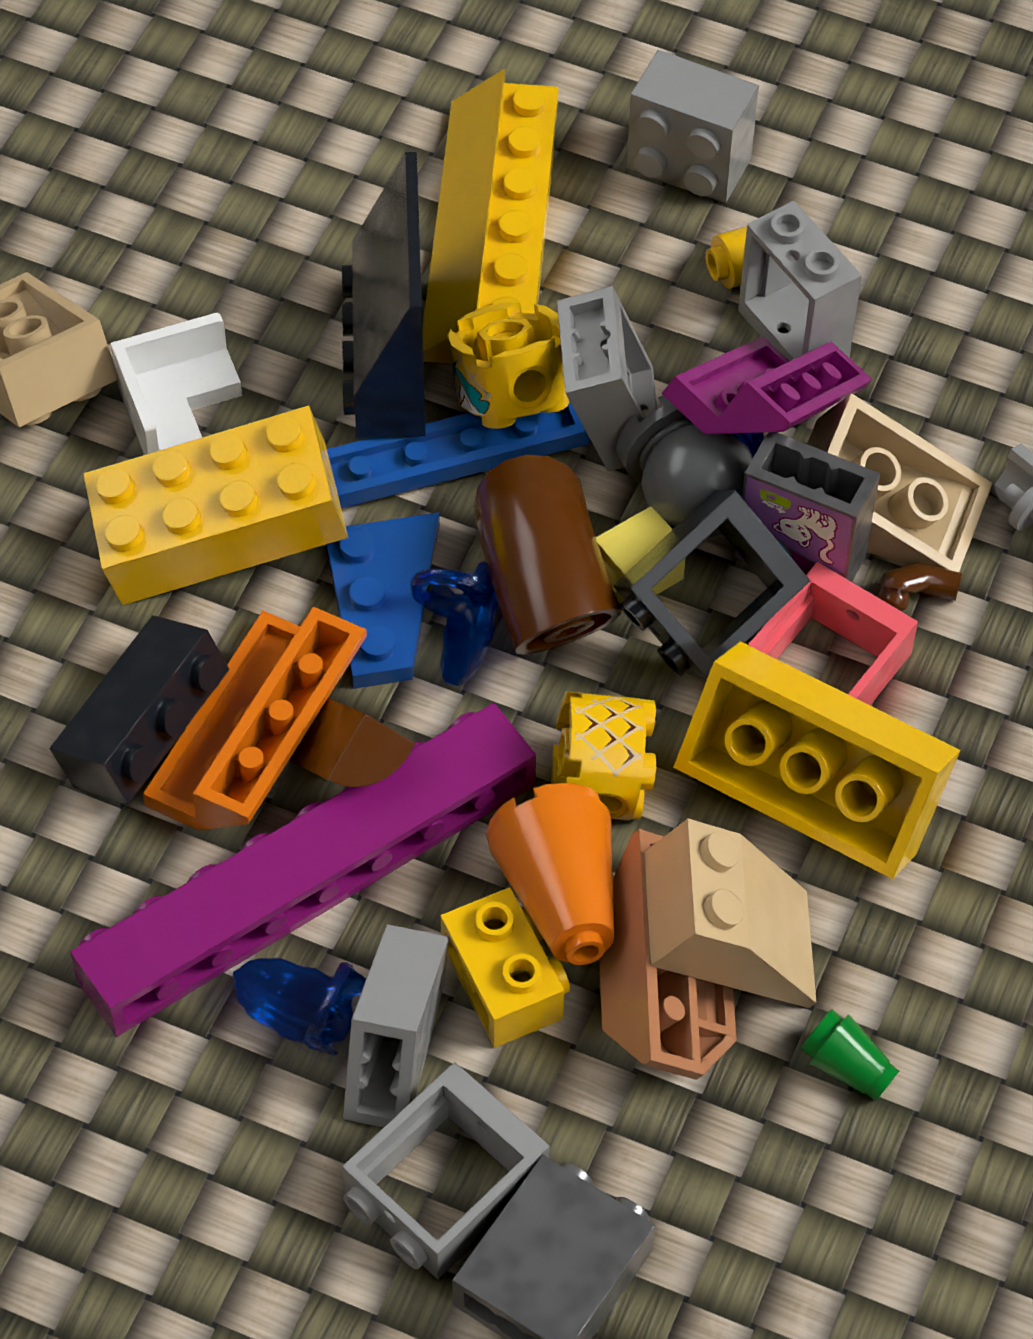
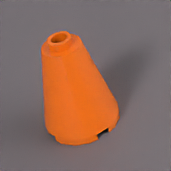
(560, 867)

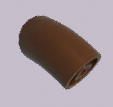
(543, 554)

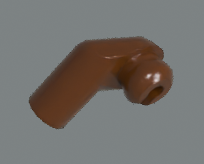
(920, 579)

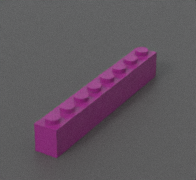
(301, 869)

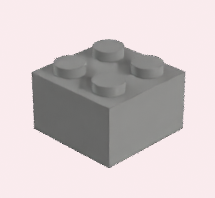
(691, 126)

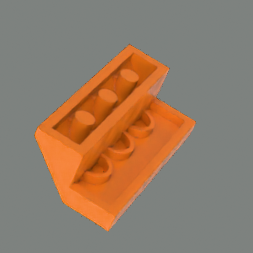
(253, 720)

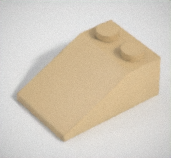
(47, 351)
(924, 496)
(728, 914)

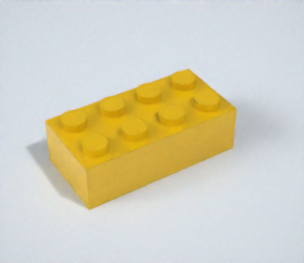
(214, 505)
(816, 759)

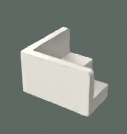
(170, 375)

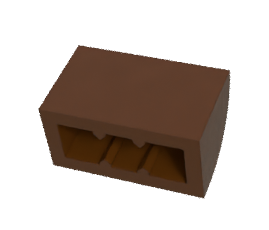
(350, 747)

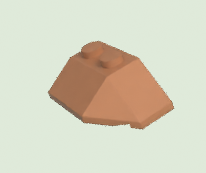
(650, 1011)

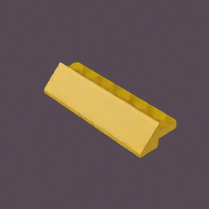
(490, 206)

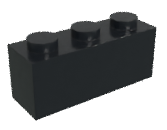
(140, 709)

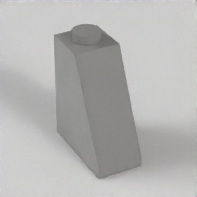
(394, 1024)

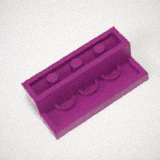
(763, 390)

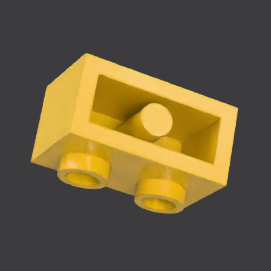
(504, 967)

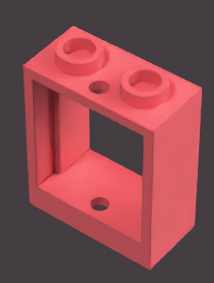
(852, 615)

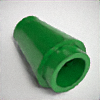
(849, 1055)

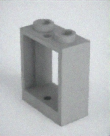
(790, 249)
(604, 368)
(484, 1120)

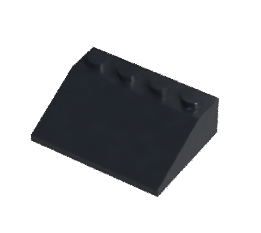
(386, 314)

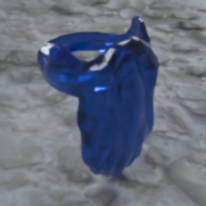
(468, 617)
(299, 1000)

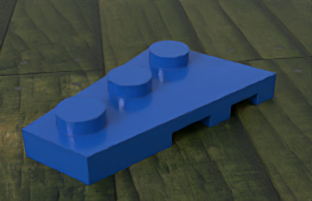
(373, 591)

